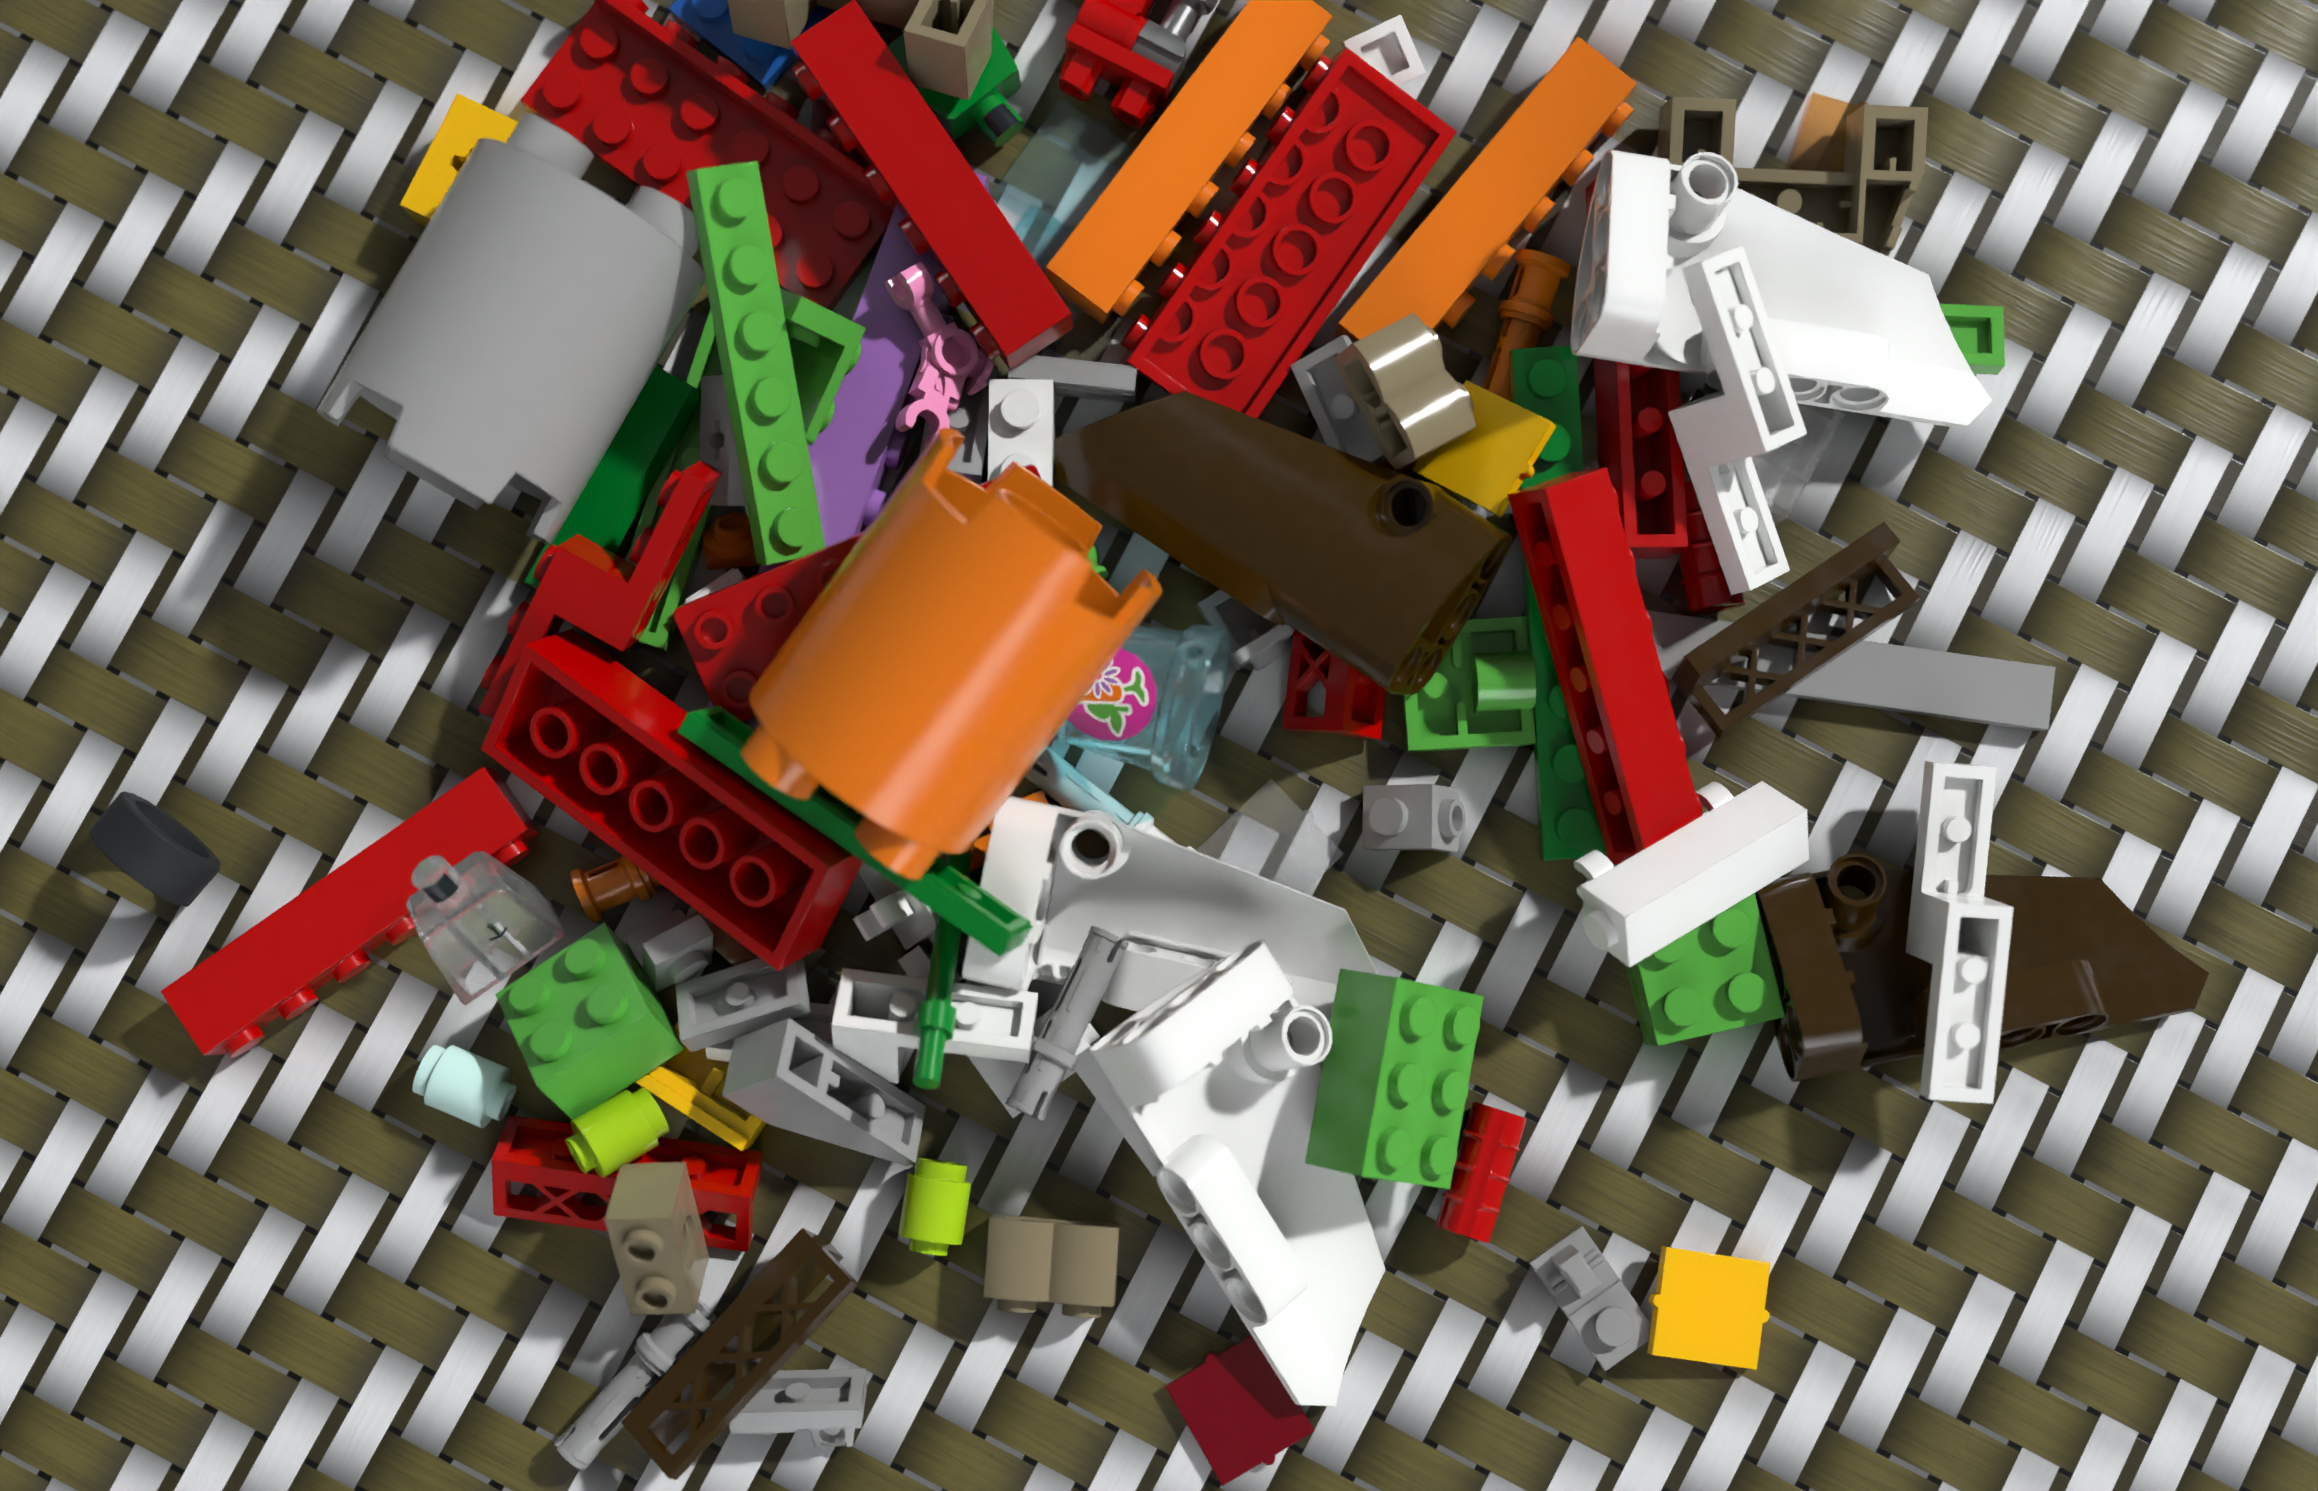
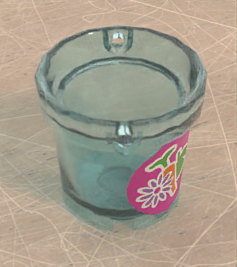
(1156, 703)

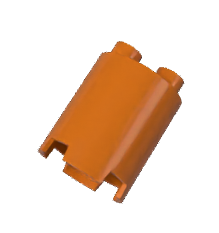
(942, 658)

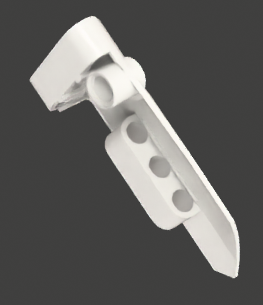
(1845, 318)
(1158, 897)
(1231, 1129)

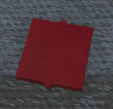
(1238, 1409)

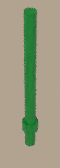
(936, 1016)

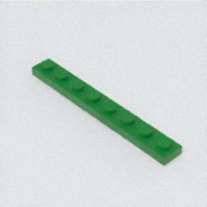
(1568, 827)

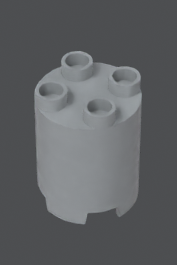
(523, 325)

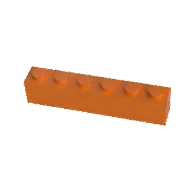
(1184, 153)
(1498, 196)

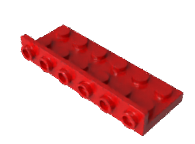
(665, 109)
(1288, 237)

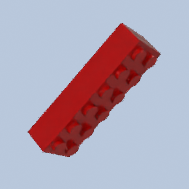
(616, 764)

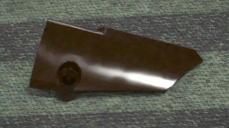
(1293, 530)
(1864, 1002)

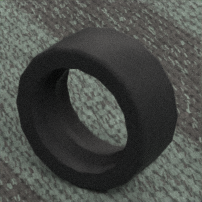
(154, 849)

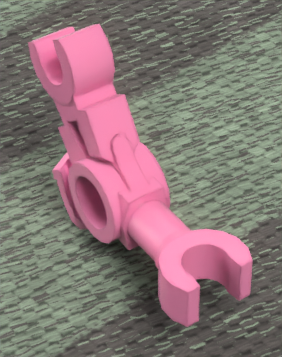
(946, 355)

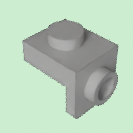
(1250, 635)
(1412, 817)
(672, 949)

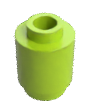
(616, 1132)
(935, 1206)

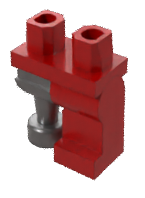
(1129, 51)

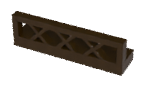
(1784, 610)
(731, 1347)

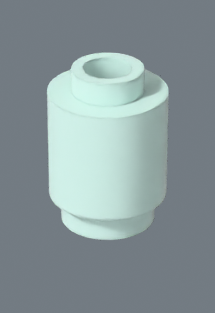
(464, 1085)

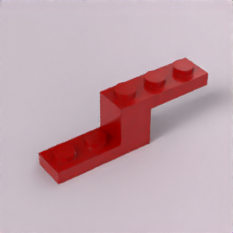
(602, 589)

